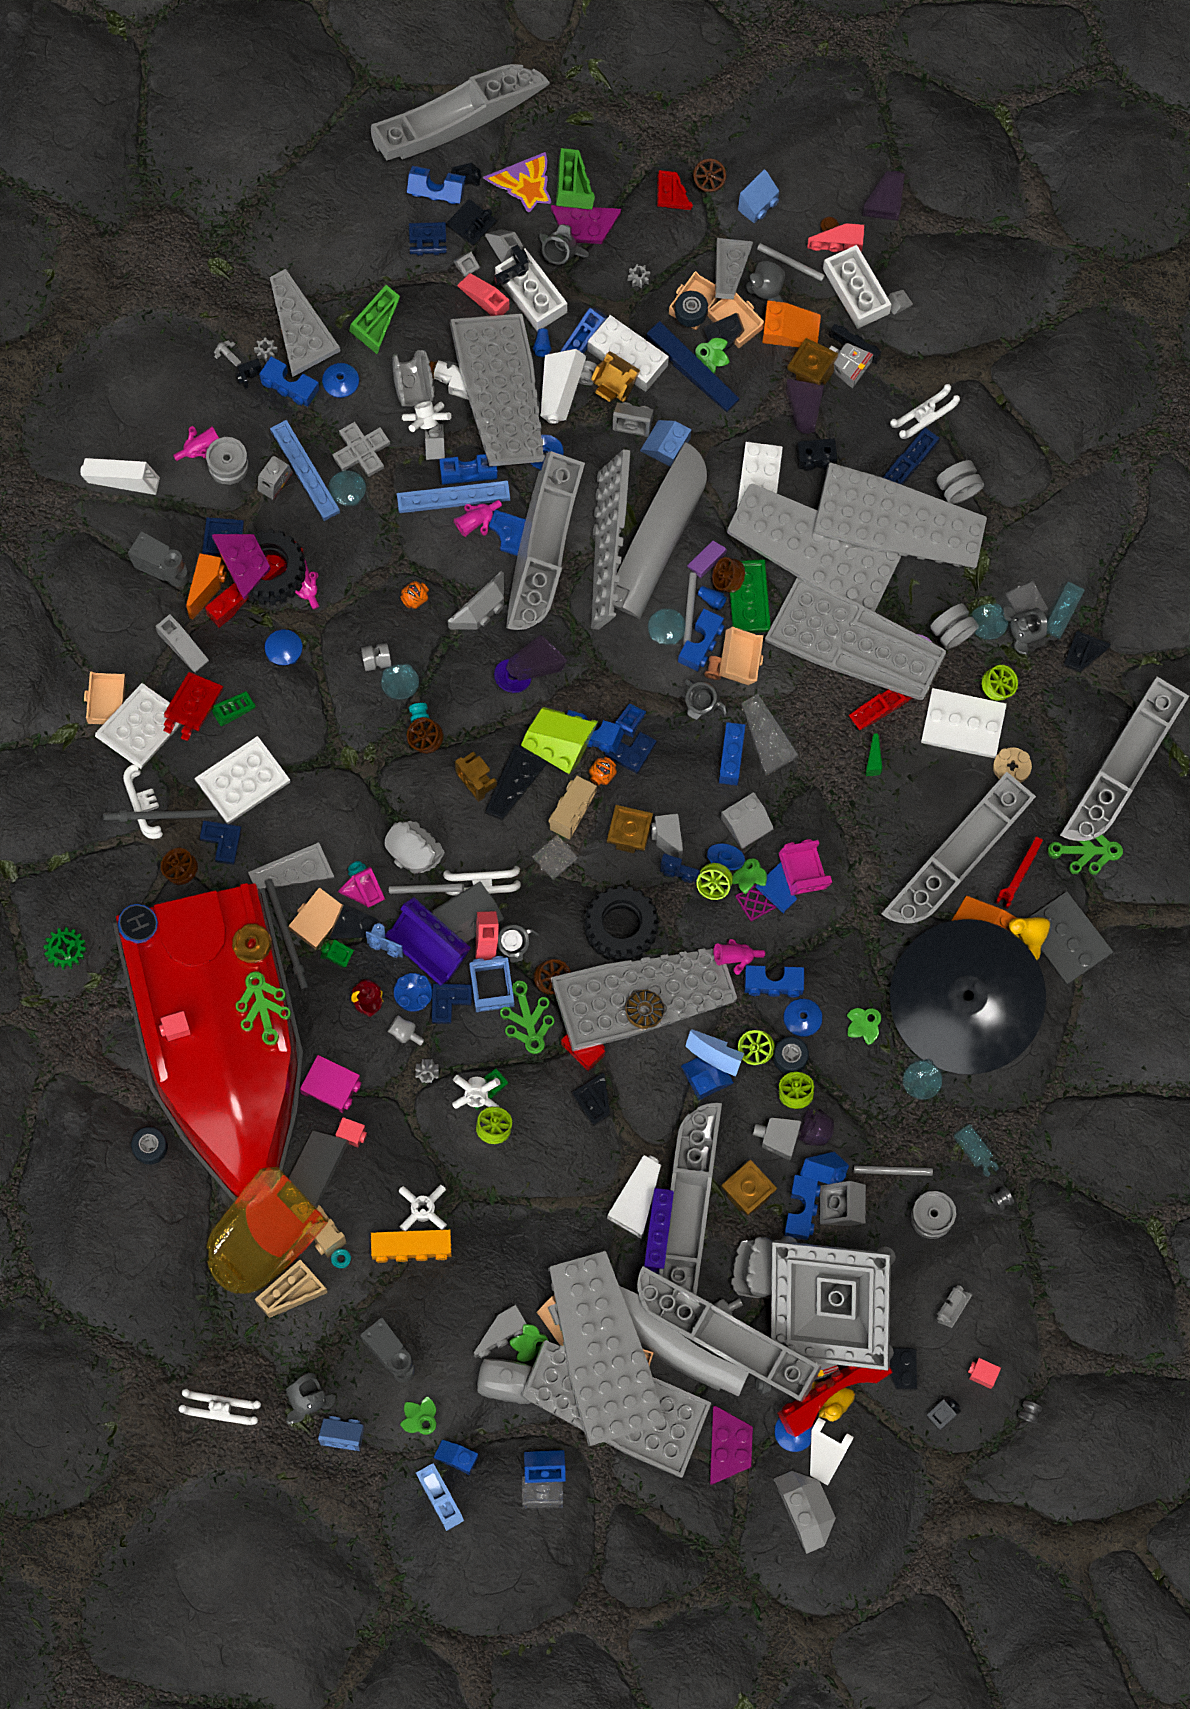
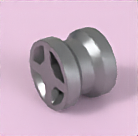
(1002, 1198)
(1030, 1411)

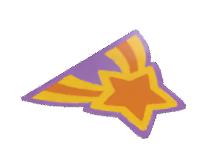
(524, 181)

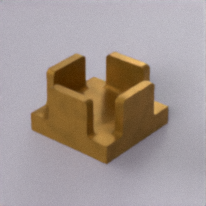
(813, 363)
(614, 377)
(473, 772)
(629, 829)
(748, 1188)

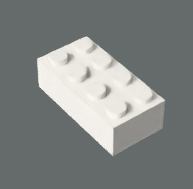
(857, 286)
(534, 294)
(631, 347)
(760, 467)

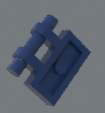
(427, 233)

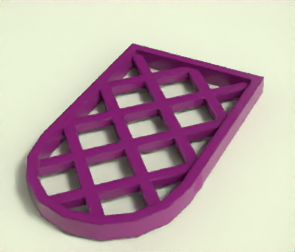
(744, 908)

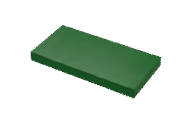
(751, 602)

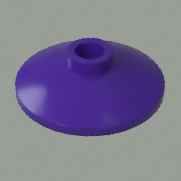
(502, 679)

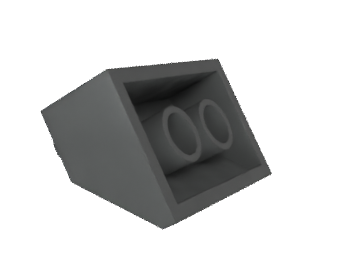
(461, 911)

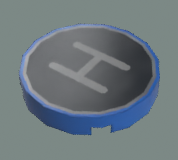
(137, 923)

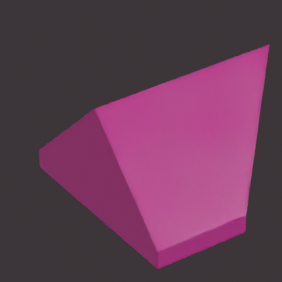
(363, 888)

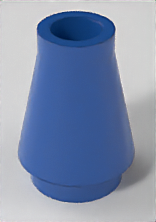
(542, 343)
(712, 597)

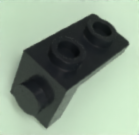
(519, 269)

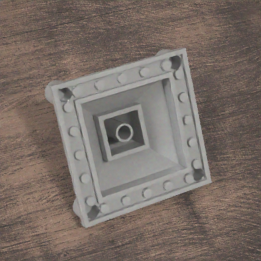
(832, 1303)

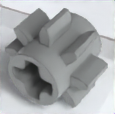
(641, 271)
(265, 344)
(427, 1070)

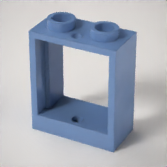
(495, 1002)

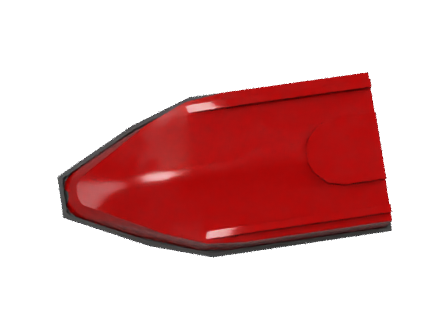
(220, 1084)

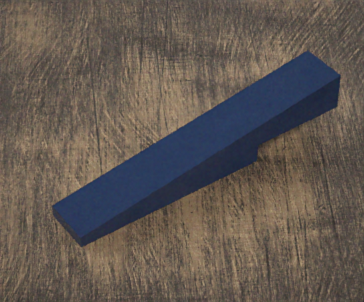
(691, 366)
(913, 457)

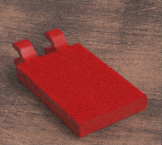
(191, 704)
(1008, 893)

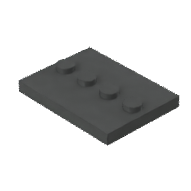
(1072, 940)

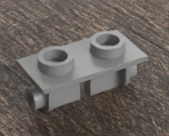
(950, 1312)

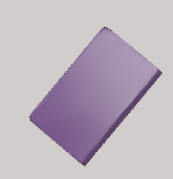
(707, 559)

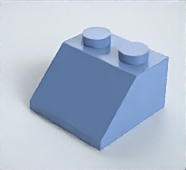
(758, 197)
(666, 441)
(341, 1434)

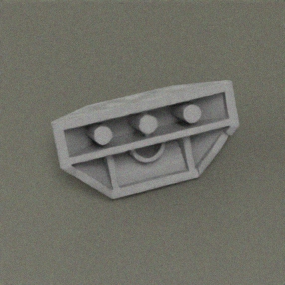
(480, 607)
(807, 1508)

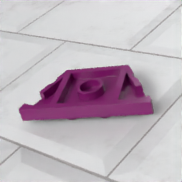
(587, 224)
(243, 559)
(730, 1446)

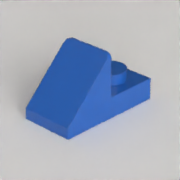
(630, 719)

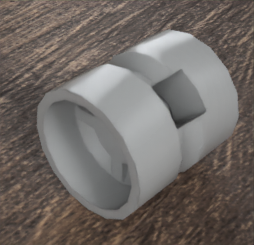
(376, 657)

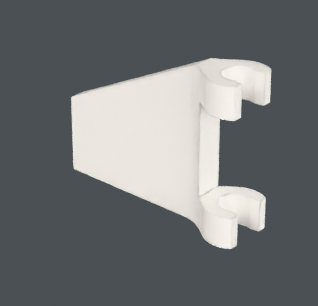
(826, 1453)

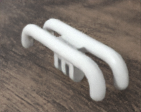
(925, 413)
(141, 802)
(486, 879)
(219, 1407)

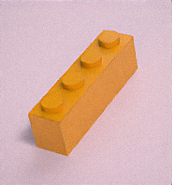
(411, 1245)

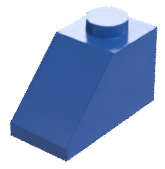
(825, 1168)
(456, 1456)

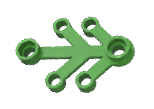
(1089, 851)
(261, 1004)
(528, 1021)

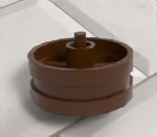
(710, 175)
(731, 575)
(424, 735)
(179, 866)
(537, 974)

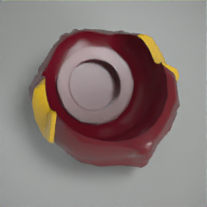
(367, 997)

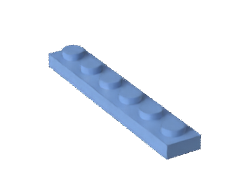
(305, 470)
(453, 496)

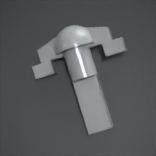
(222, 347)

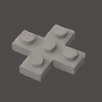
(361, 449)

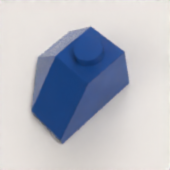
(705, 1078)

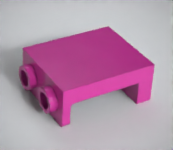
(803, 867)
(331, 1084)

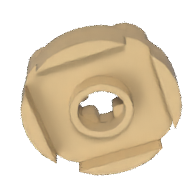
(1016, 756)

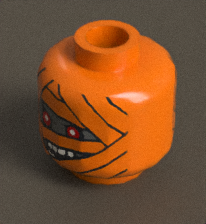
(414, 594)
(602, 771)

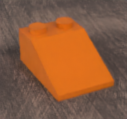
(789, 325)
(206, 583)
(979, 910)

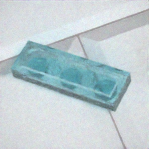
(1064, 609)

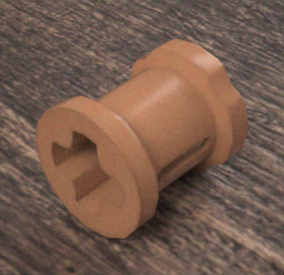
(713, 668)

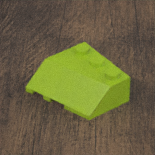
(559, 738)

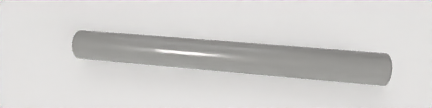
(791, 262)
(690, 607)
(426, 888)
(893, 1170)

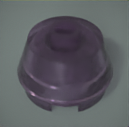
(817, 1128)

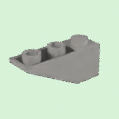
(181, 643)
(505, 1326)

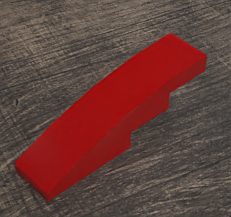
(878, 708)

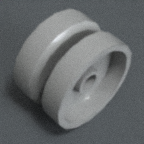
(227, 460)
(960, 482)
(954, 626)
(930, 1226)

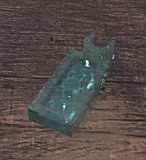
(975, 1149)

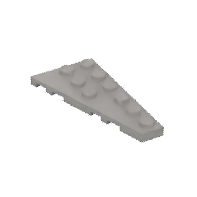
(302, 329)

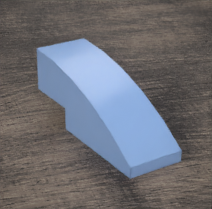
(714, 1052)
(439, 1496)

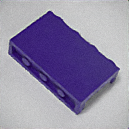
(428, 941)
(658, 1230)

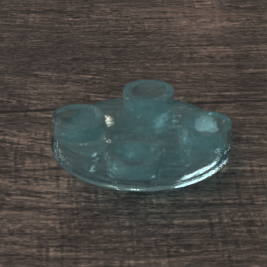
(347, 488)
(990, 621)
(666, 626)
(400, 681)
(922, 1080)

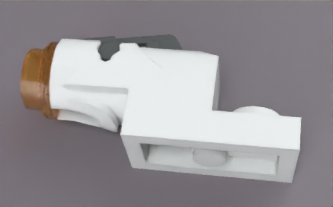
(449, 373)

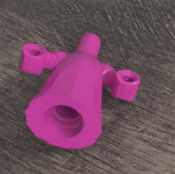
(197, 446)
(475, 517)
(309, 588)
(735, 953)

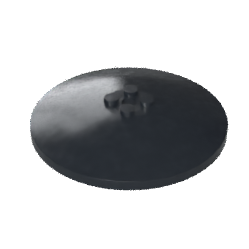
(962, 1033)

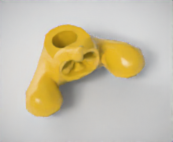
(1031, 931)
(837, 1404)

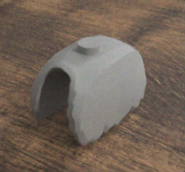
(413, 379)
(413, 847)
(753, 1268)
(503, 1380)

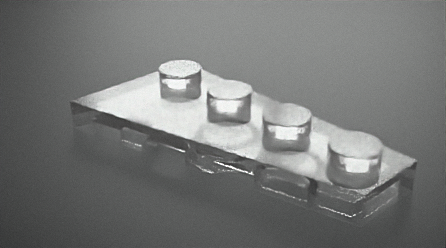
(767, 735)

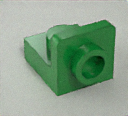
(336, 952)

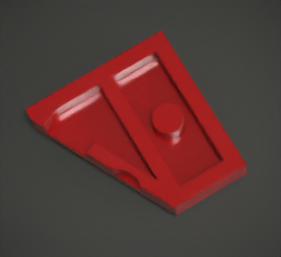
(671, 191)

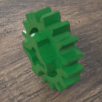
(72, 946)

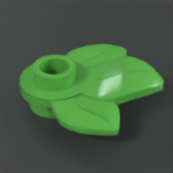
(714, 355)
(748, 877)
(862, 1026)
(526, 1342)
(417, 1415)

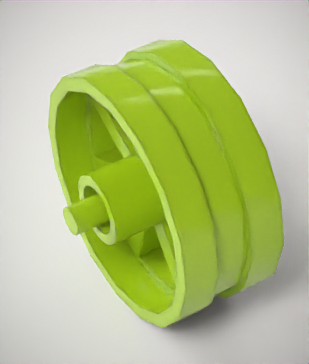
(991, 686)
(714, 881)
(756, 1047)
(795, 1080)
(493, 1125)

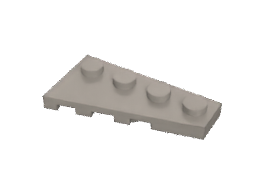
(730, 264)
(297, 868)

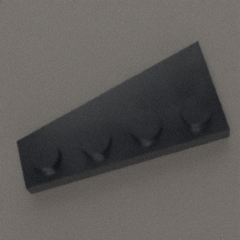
(516, 778)

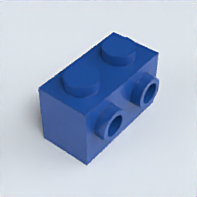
(544, 1466)

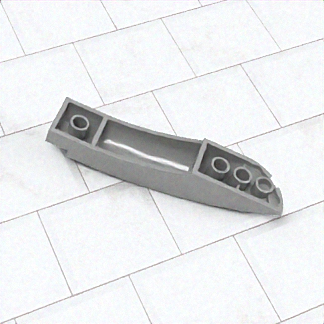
(457, 111)
(660, 531)
(543, 541)
(1125, 762)
(960, 852)
(691, 1195)
(726, 1335)
(680, 1352)

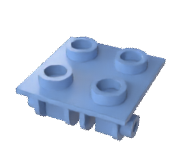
(378, 941)

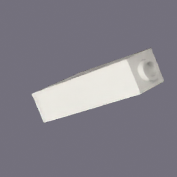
(560, 383)
(121, 474)
(635, 1200)

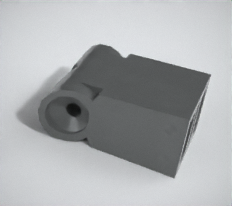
(158, 560)
(389, 1350)

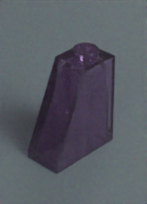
(886, 197)
(804, 404)
(536, 660)

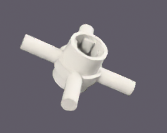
(426, 415)
(475, 1092)
(423, 1215)

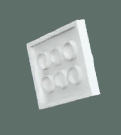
(963, 723)
(137, 726)
(242, 780)

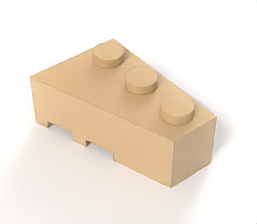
(572, 807)
(329, 1238)
(290, 1290)

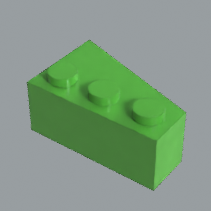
(572, 182)
(375, 319)

